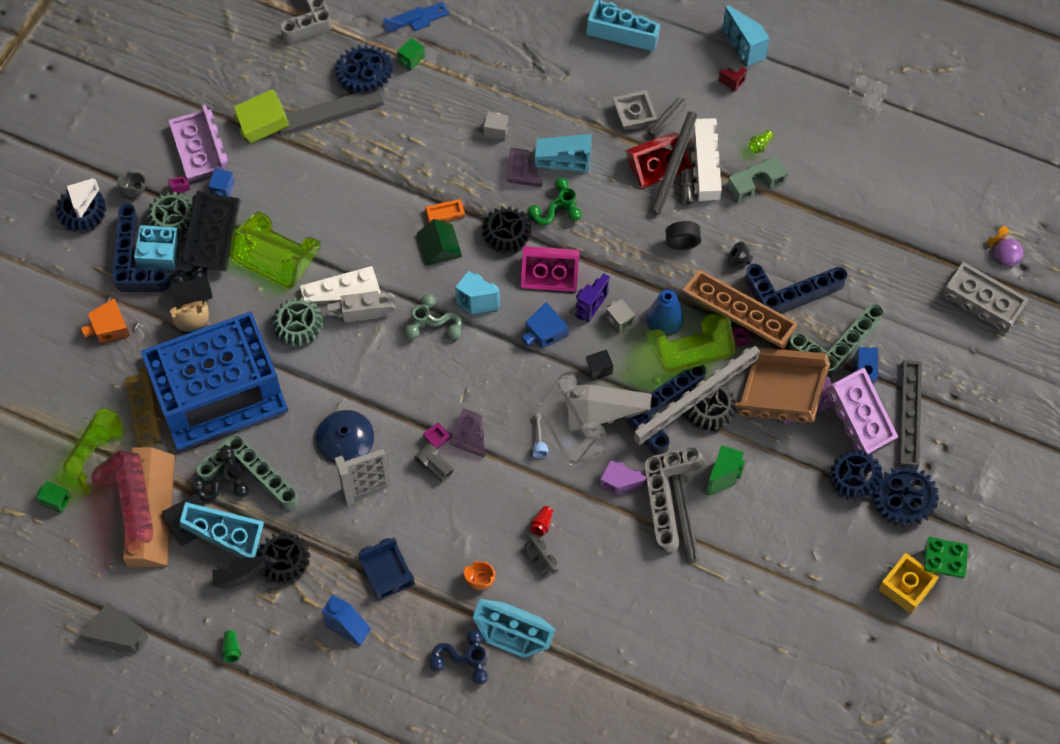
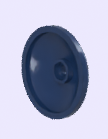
(352, 444)

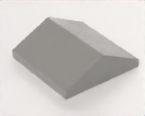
(635, 110)

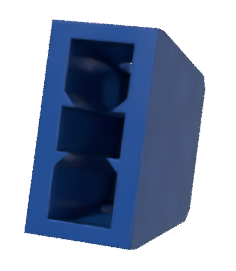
(545, 327)
(867, 358)

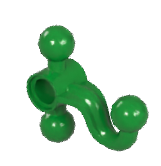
(574, 213)

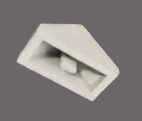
(82, 195)

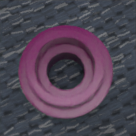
(743, 333)

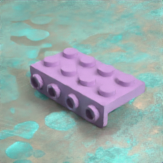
(198, 144)
(861, 411)

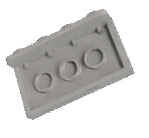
(985, 297)

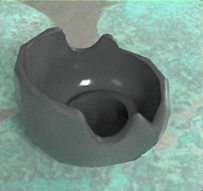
(132, 184)

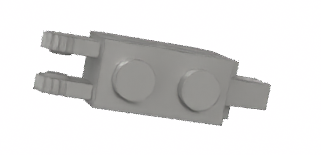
(361, 306)

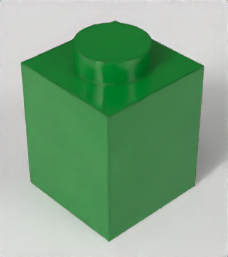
(411, 54)
(53, 496)

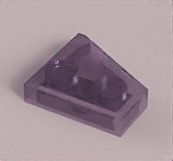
(522, 168)
(469, 433)

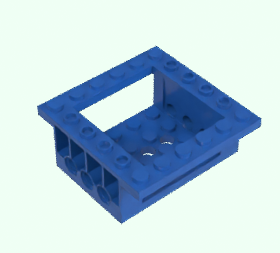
(184, 392)

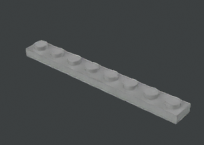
(700, 392)

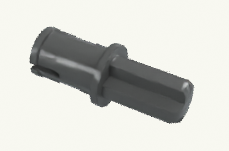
(687, 186)

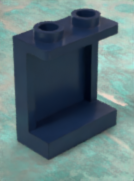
(386, 568)

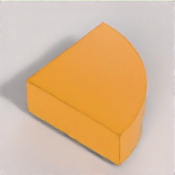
(1003, 232)

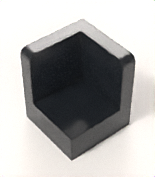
(599, 364)

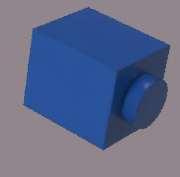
(221, 182)

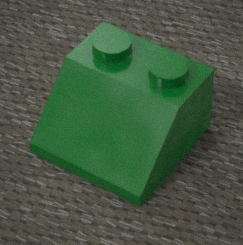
(726, 470)

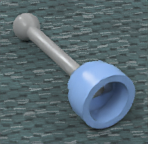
(539, 449)

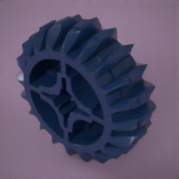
(89, 217)
(853, 485)

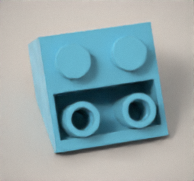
(157, 247)
(477, 295)

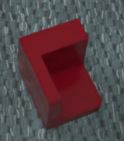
(732, 78)

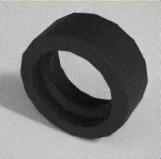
(683, 235)

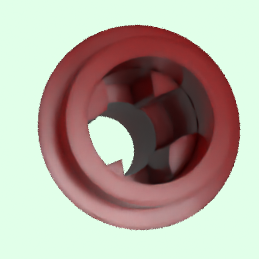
(541, 522)

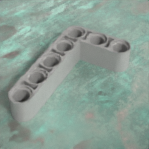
(309, 24)
(664, 493)

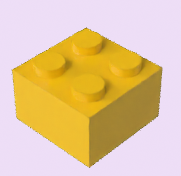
(908, 583)

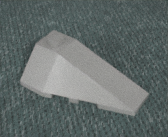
(607, 404)

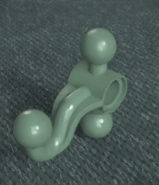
(428, 301)

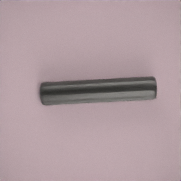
(667, 117)

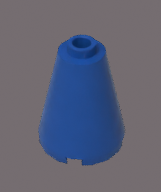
(665, 313)

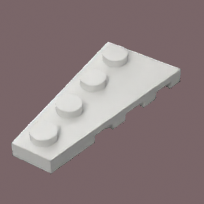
(332, 288)

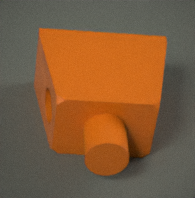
(106, 323)

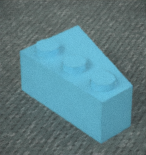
(564, 152)

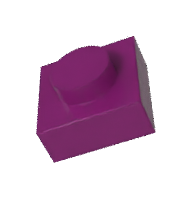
(179, 185)
(436, 435)

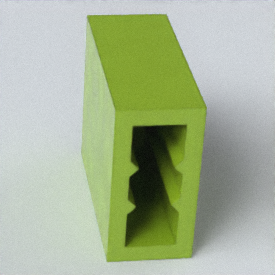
(260, 116)

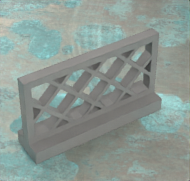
(350, 481)

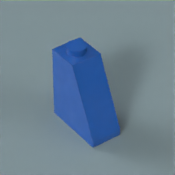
(345, 620)

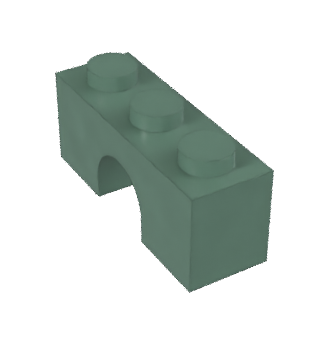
(769, 171)

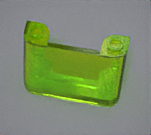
(270, 253)
(711, 345)
(100, 427)

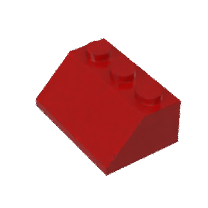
(652, 158)

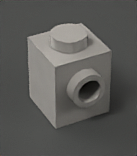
(495, 125)
(619, 315)

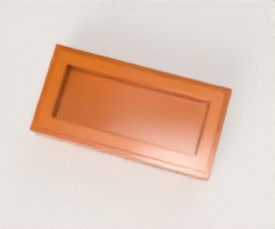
(445, 211)

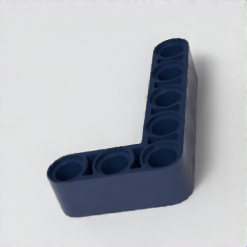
(127, 255)
(793, 291)
(661, 402)

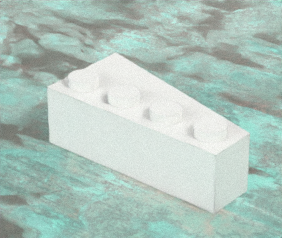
(705, 160)

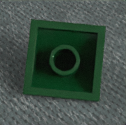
(438, 242)

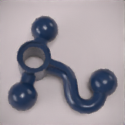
(474, 638)

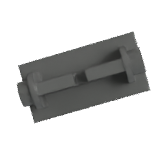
(538, 549)

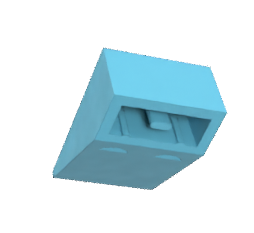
(745, 36)

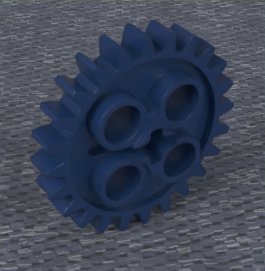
(363, 69)
(904, 512)

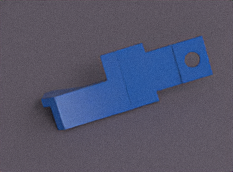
(418, 18)

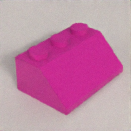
(550, 268)

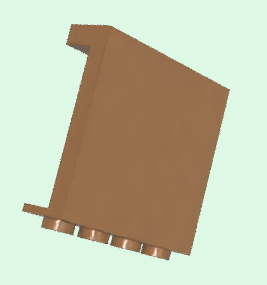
(784, 385)

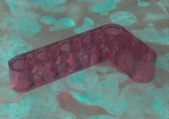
(127, 472)

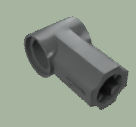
(430, 459)

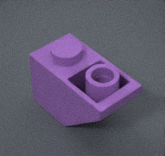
(620, 479)

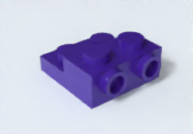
(591, 298)

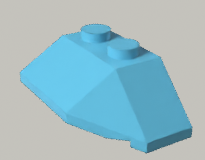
(512, 628)

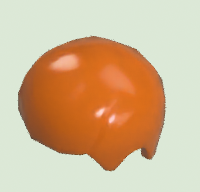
(479, 575)

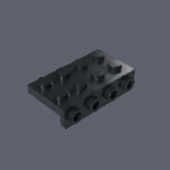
(210, 231)

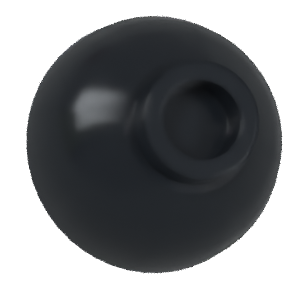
(739, 255)

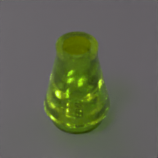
(760, 142)

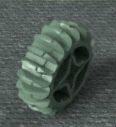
(169, 208)
(300, 313)

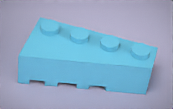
(622, 26)
(226, 530)

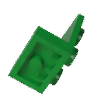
(945, 557)

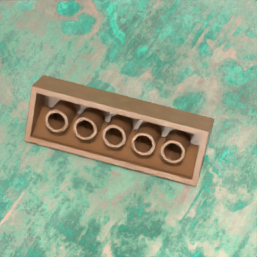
(740, 309)
(158, 477)

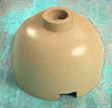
(190, 316)

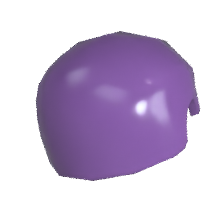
(1008, 252)

